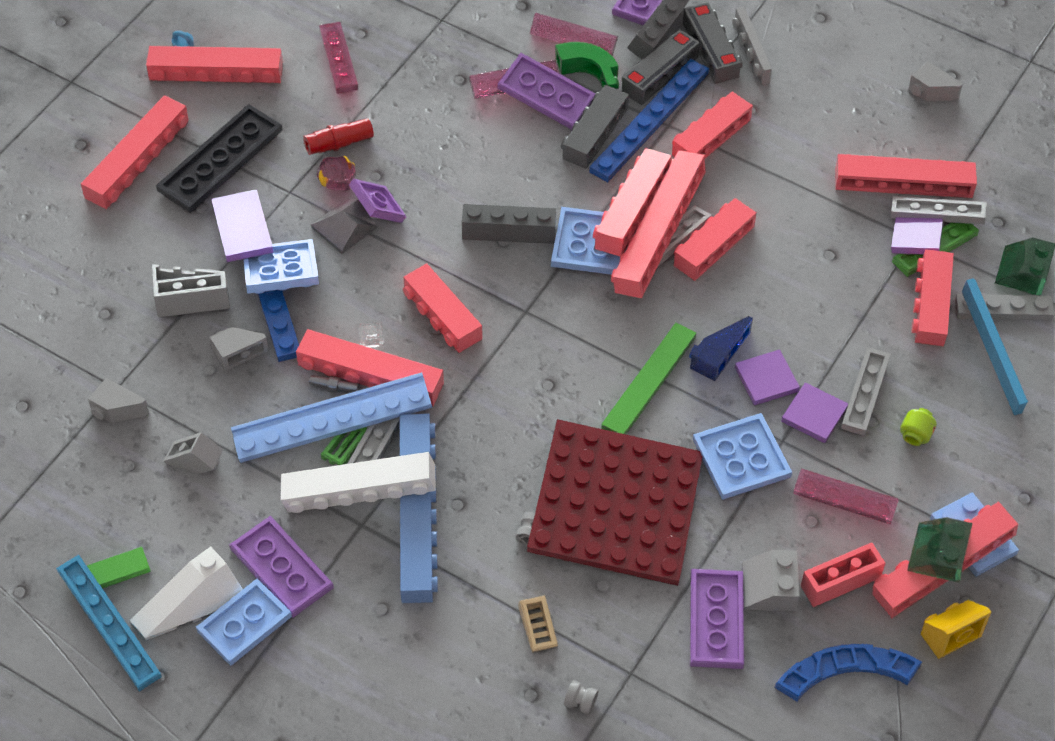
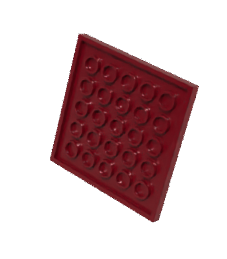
(616, 502)

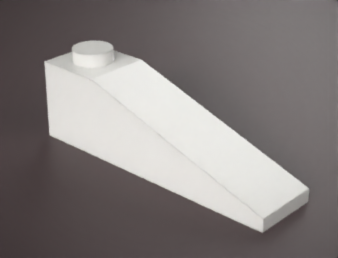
(191, 594)

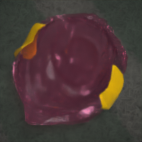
(336, 173)

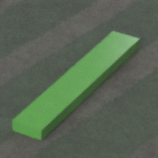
(649, 379)

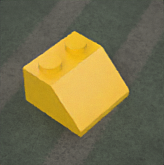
(955, 627)

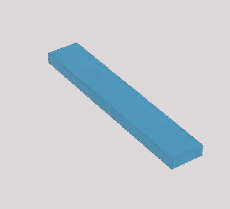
(994, 346)
(109, 623)

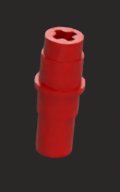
(338, 136)

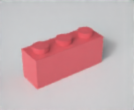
(842, 574)

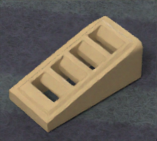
(535, 603)

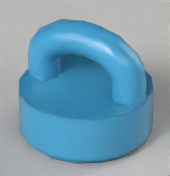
(182, 39)

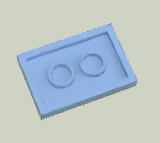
(967, 508)
(243, 622)

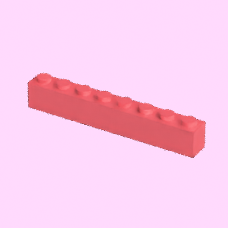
(658, 224)

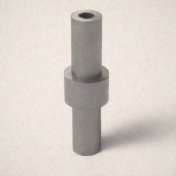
(333, 384)

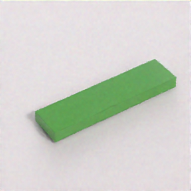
(952, 237)

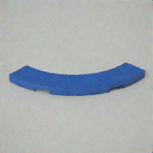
(846, 659)

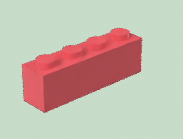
(714, 126)
(714, 239)
(934, 297)
(442, 308)

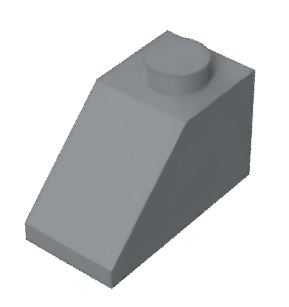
(934, 84)
(237, 346)
(116, 403)
(194, 454)

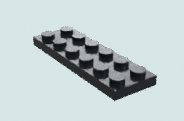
(219, 158)

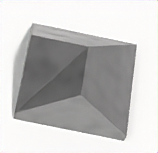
(345, 225)

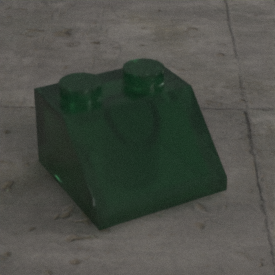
(1026, 265)
(940, 548)

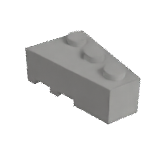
(189, 292)

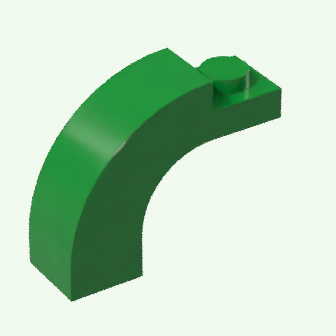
(589, 59)

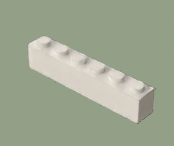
(358, 482)

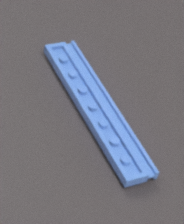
(331, 417)

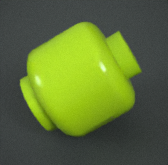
(918, 426)

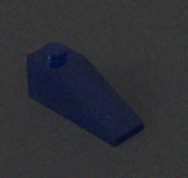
(718, 348)

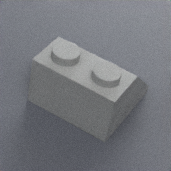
(771, 581)

